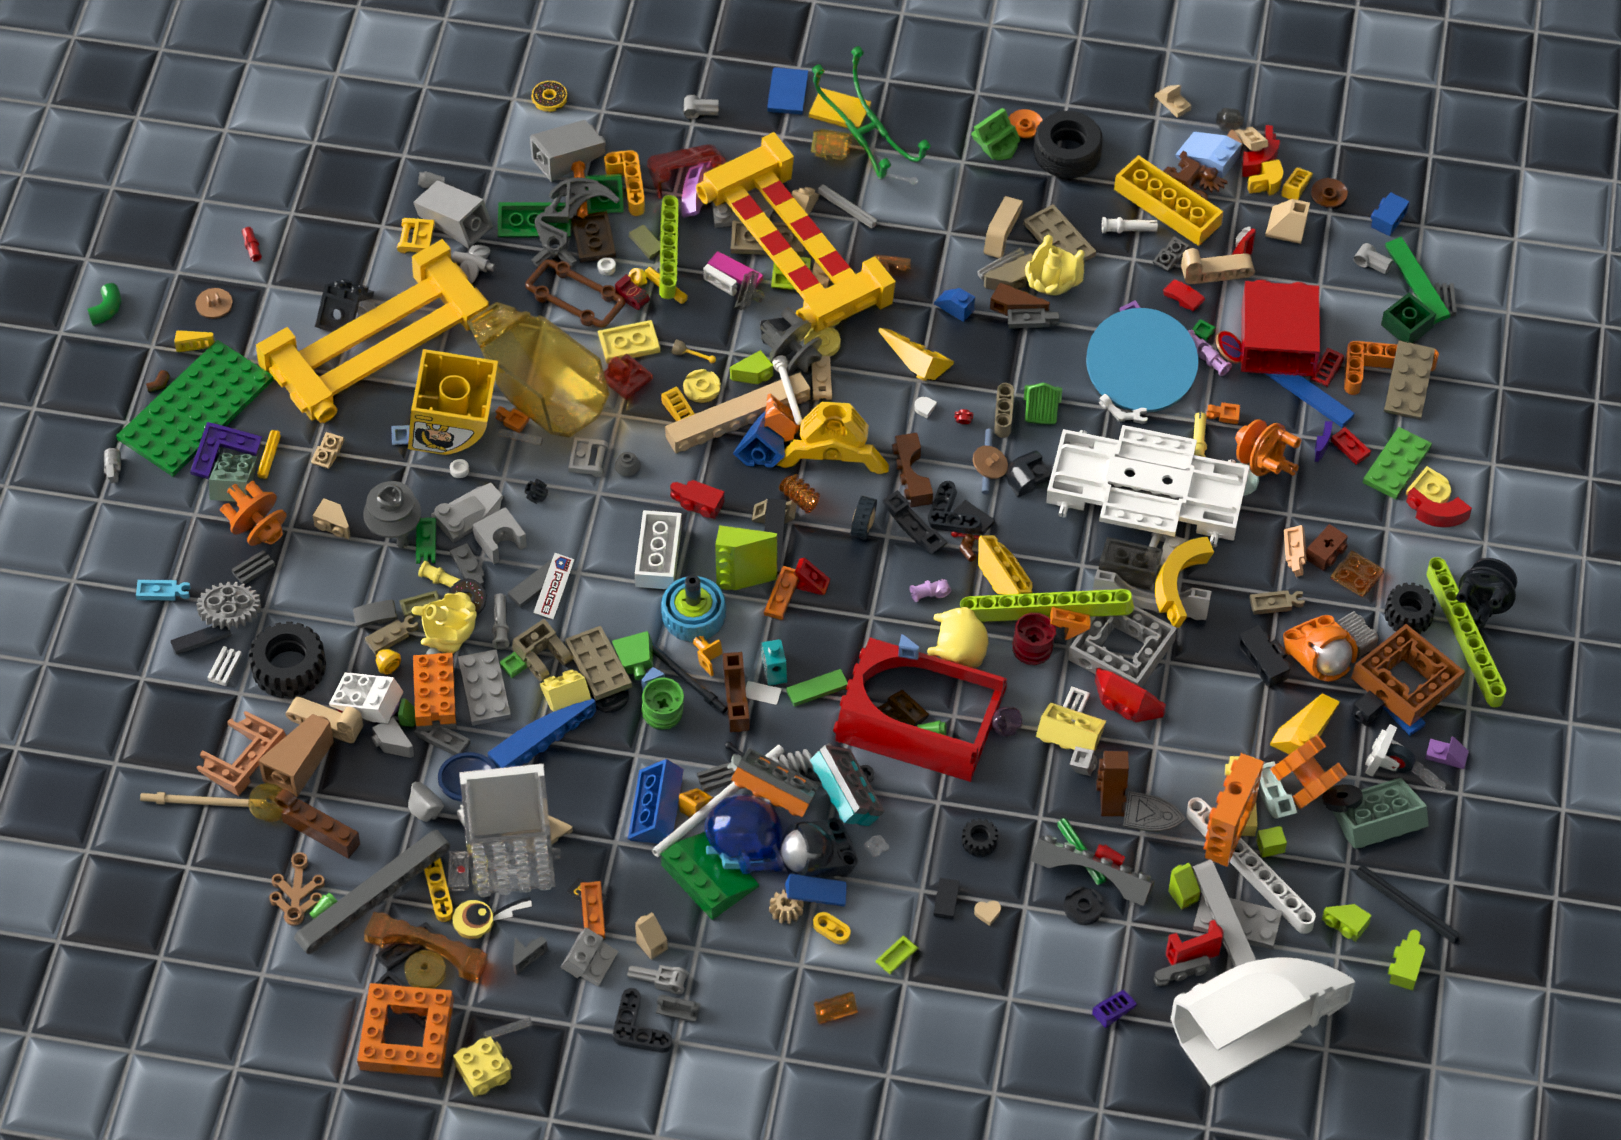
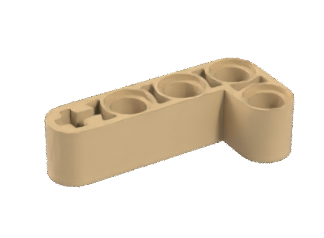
(1001, 226)
(1215, 269)
(344, 725)

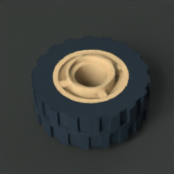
(863, 517)

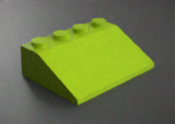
(745, 557)

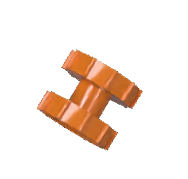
(1308, 771)

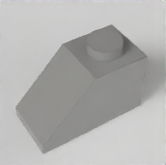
(392, 739)

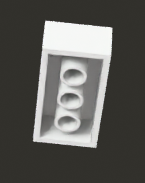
(658, 549)

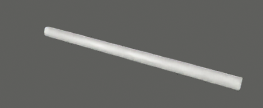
(704, 811)

